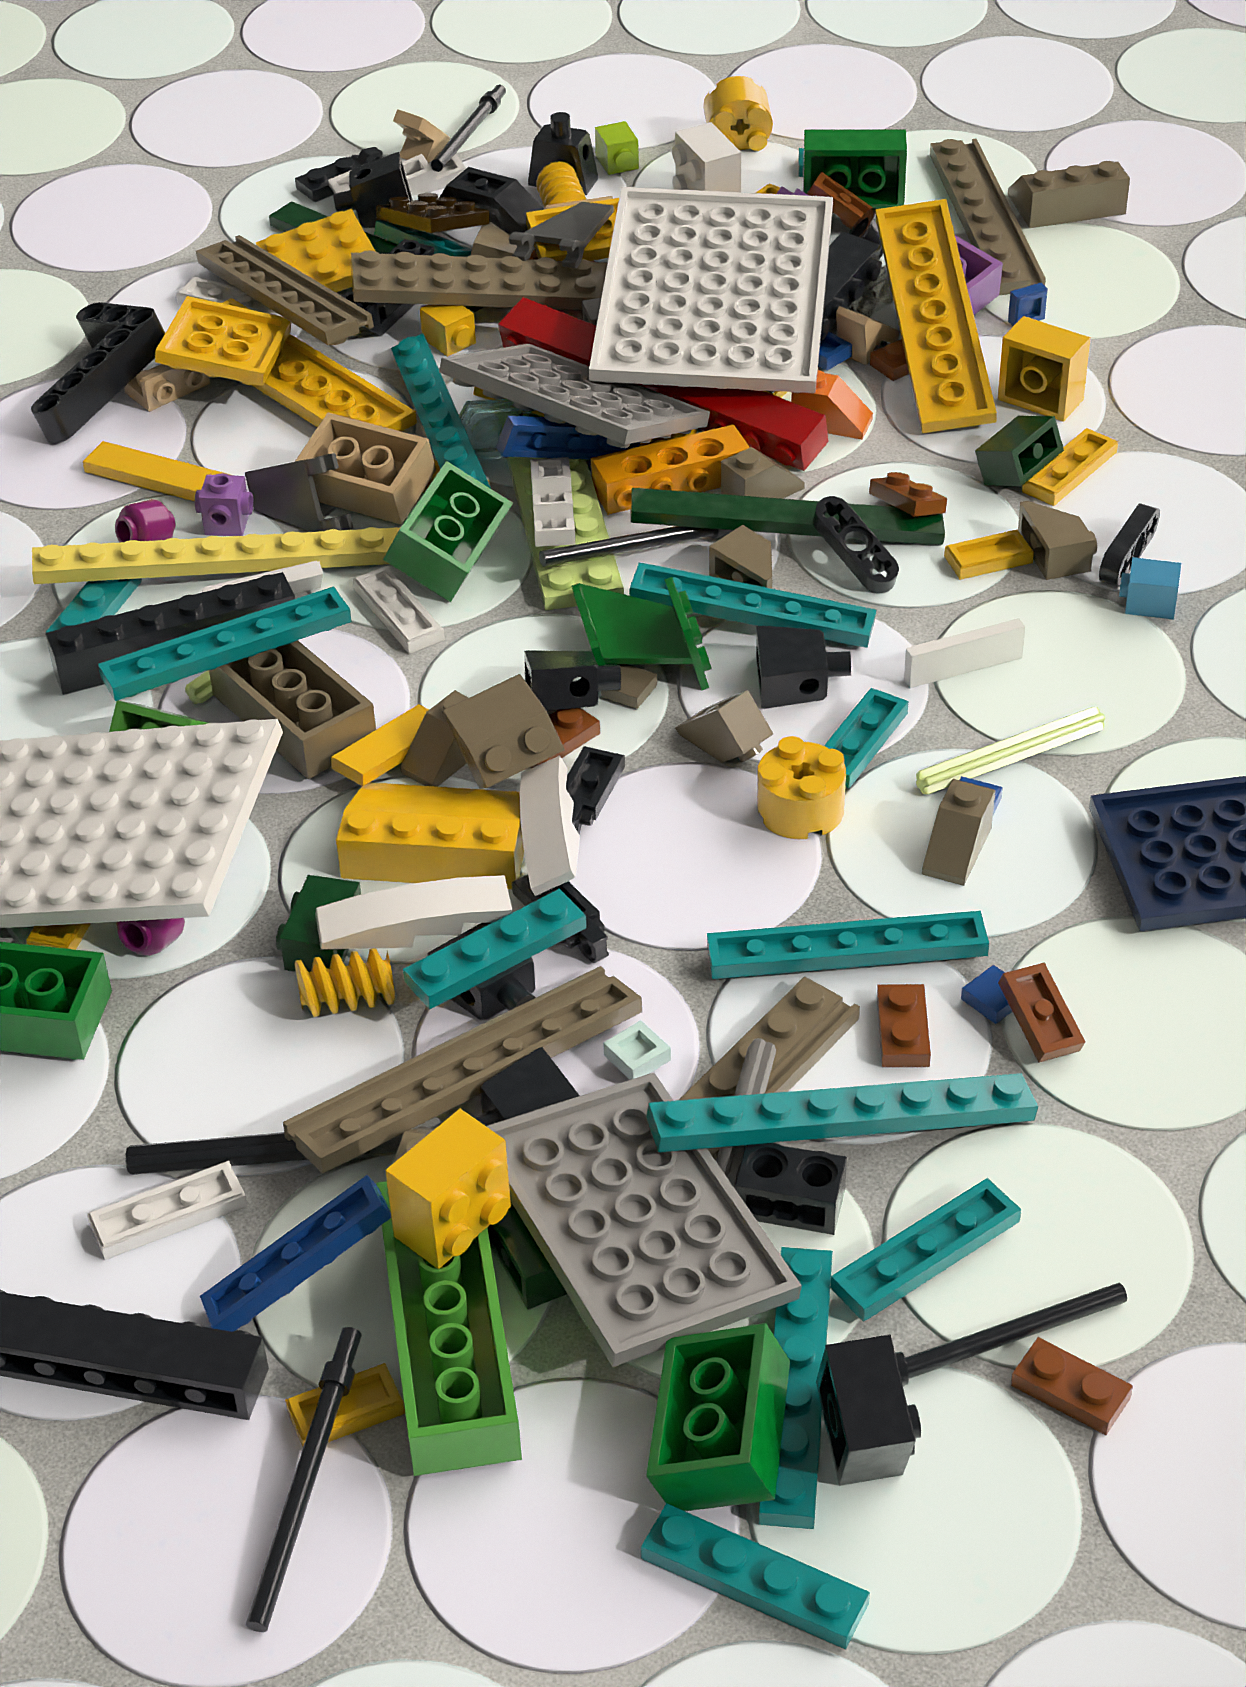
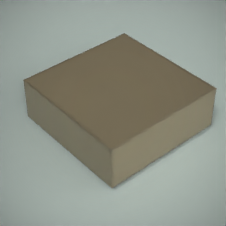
(635, 686)

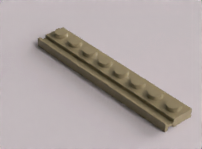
(985, 211)
(285, 290)
(800, 1027)
(458, 1068)

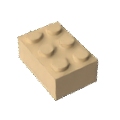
(377, 471)

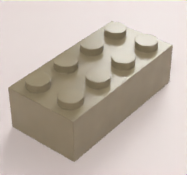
(308, 698)

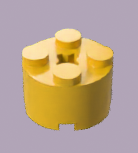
(740, 112)
(801, 788)

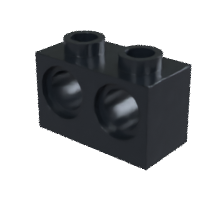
(793, 1186)

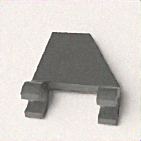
(569, 230)
(291, 495)

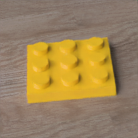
(322, 248)
(223, 341)

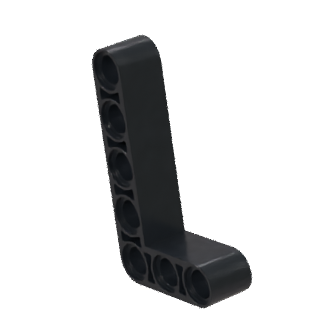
(121, 345)

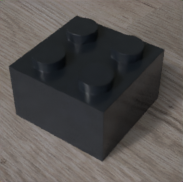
(867, 1409)

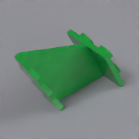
(640, 630)

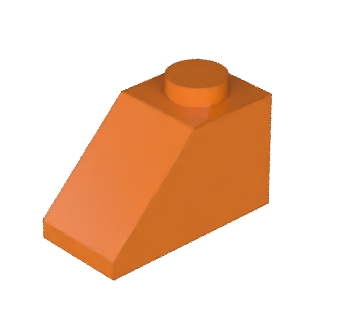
(843, 409)

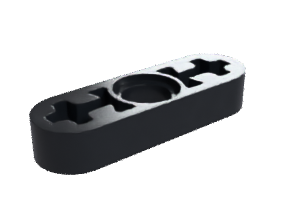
(1129, 543)
(856, 561)

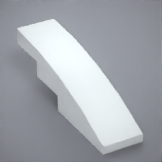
(418, 173)
(552, 502)
(547, 826)
(418, 909)

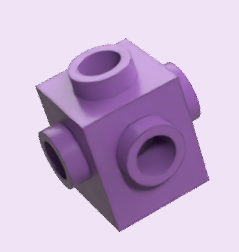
(224, 505)

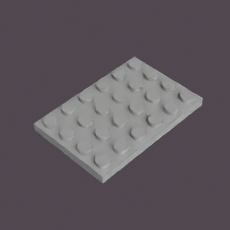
(564, 394)
(638, 1233)

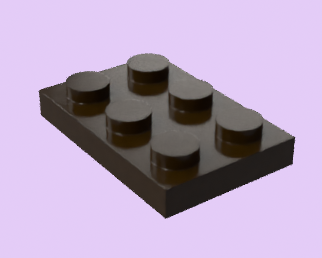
(432, 213)

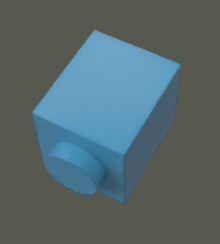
(1151, 588)

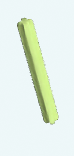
(1010, 750)

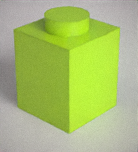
(616, 147)

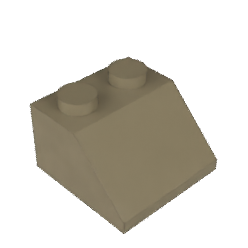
(502, 731)

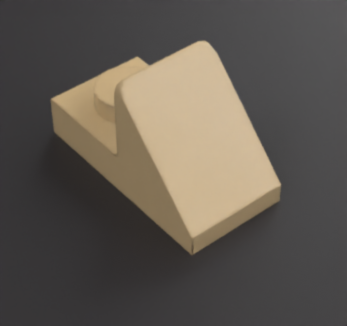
(420, 136)
(863, 333)

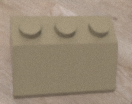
(1071, 194)

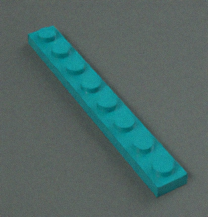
(436, 407)
(840, 1112)

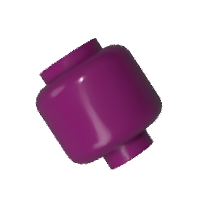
(145, 522)
(149, 936)

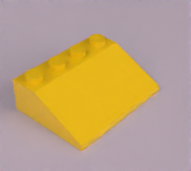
(430, 834)

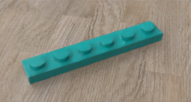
(757, 604)
(224, 643)
(847, 944)
(802, 1334)

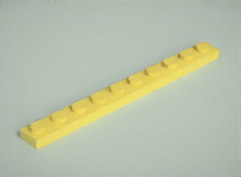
(209, 555)

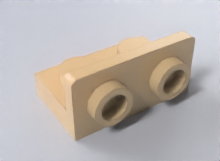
(163, 385)

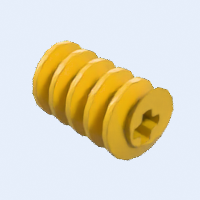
(559, 184)
(345, 982)

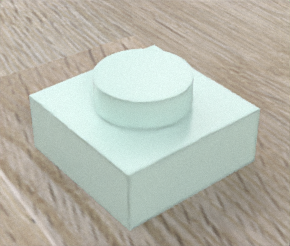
(637, 1051)

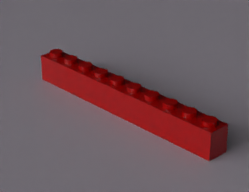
(765, 421)

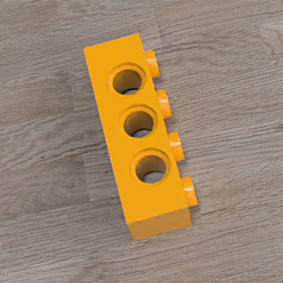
(676, 464)

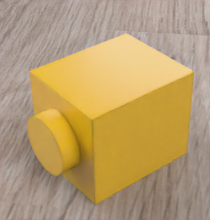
(448, 327)

